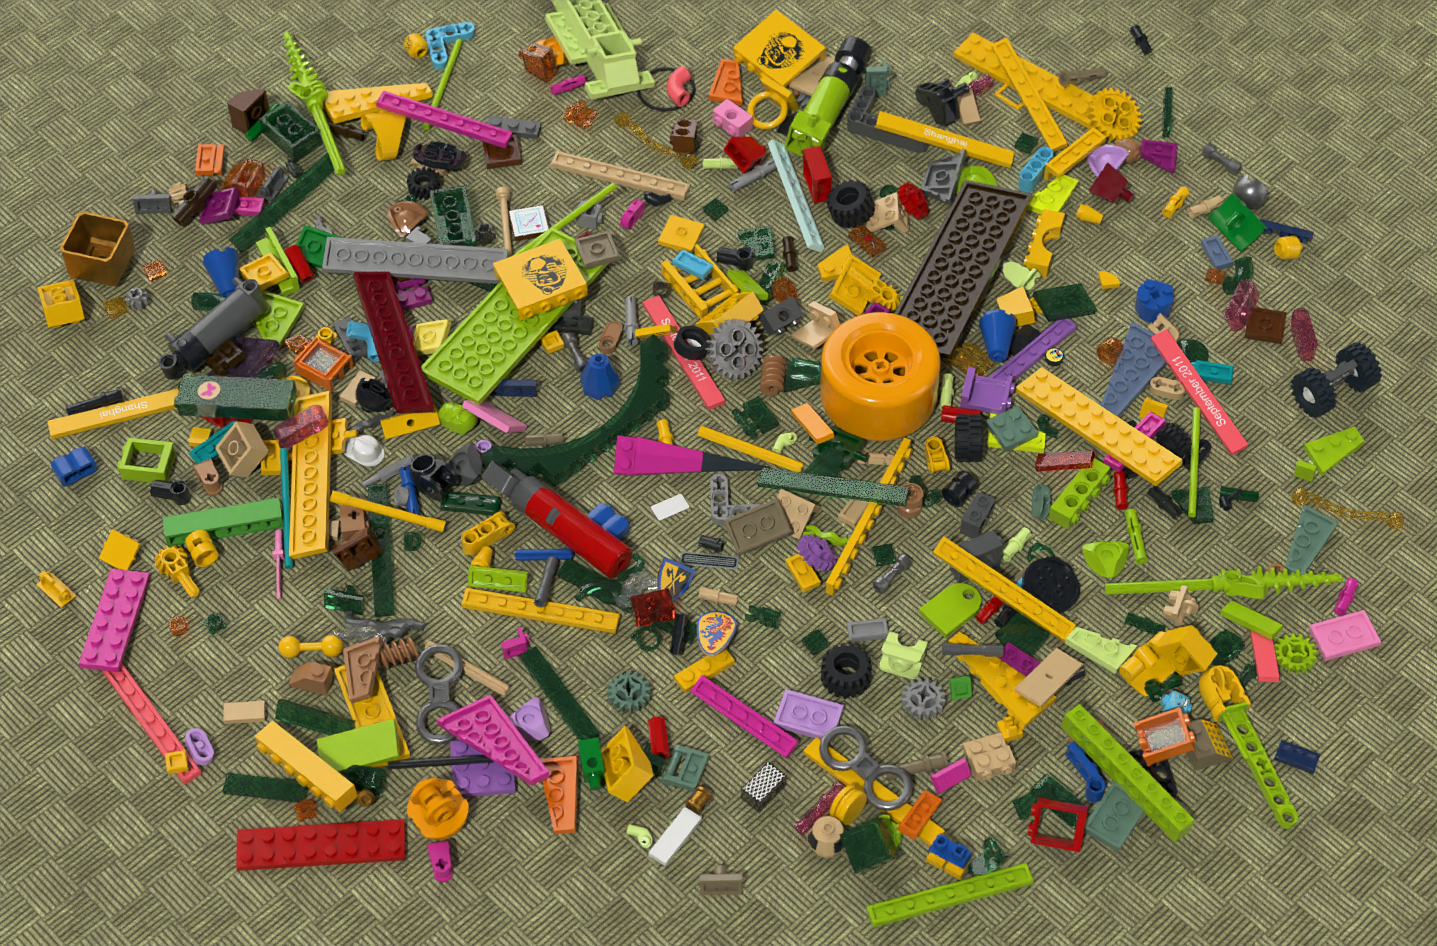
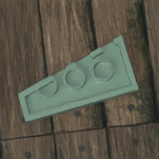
(1309, 539)

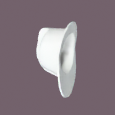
(364, 450)

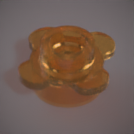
(304, 805)

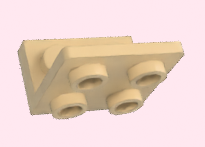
(888, 212)
(818, 330)
(796, 511)

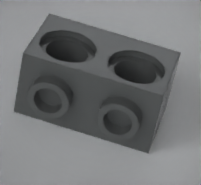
(977, 515)

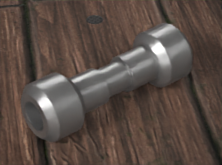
(1210, 151)
(570, 342)
(881, 584)

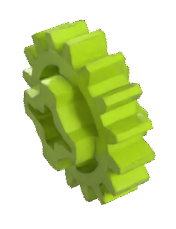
(1295, 652)

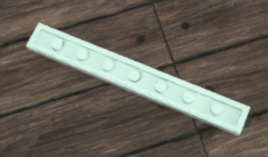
(796, 196)

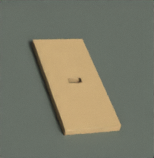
(810, 77)
(1039, 687)

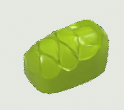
(456, 418)

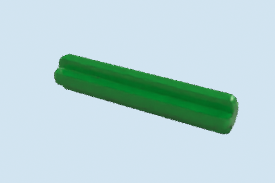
(256, 129)

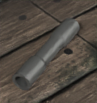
(543, 590)
(983, 650)

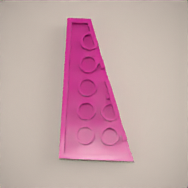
(492, 733)

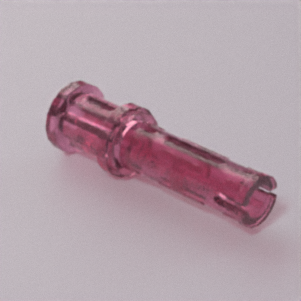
(981, 84)
(818, 810)

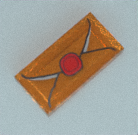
(867, 240)

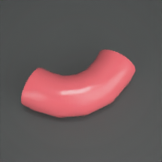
(676, 84)

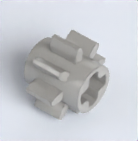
(136, 298)

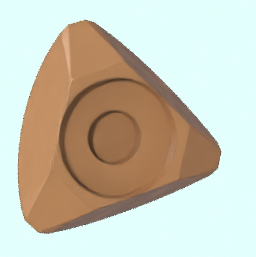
(406, 216)

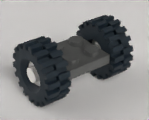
(1315, 390)

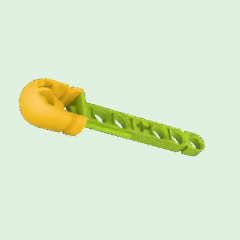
(1221, 685)

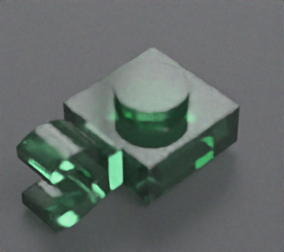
(767, 617)

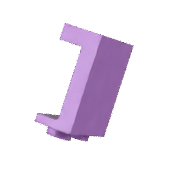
(986, 393)

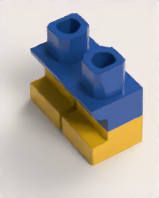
(946, 851)

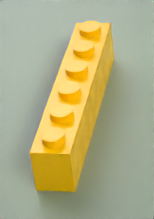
(305, 766)

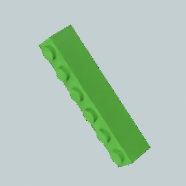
(225, 521)

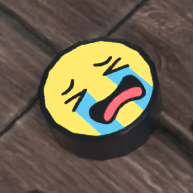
(1054, 357)

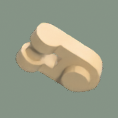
(1154, 327)

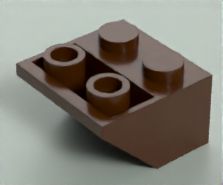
(357, 549)

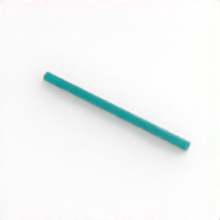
(285, 505)

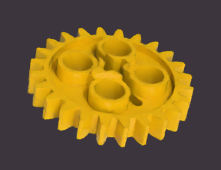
(1119, 112)

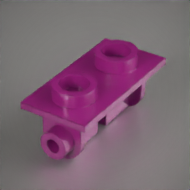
(1018, 659)

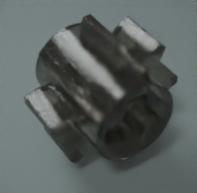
(484, 233)

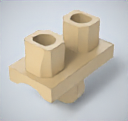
(1183, 606)

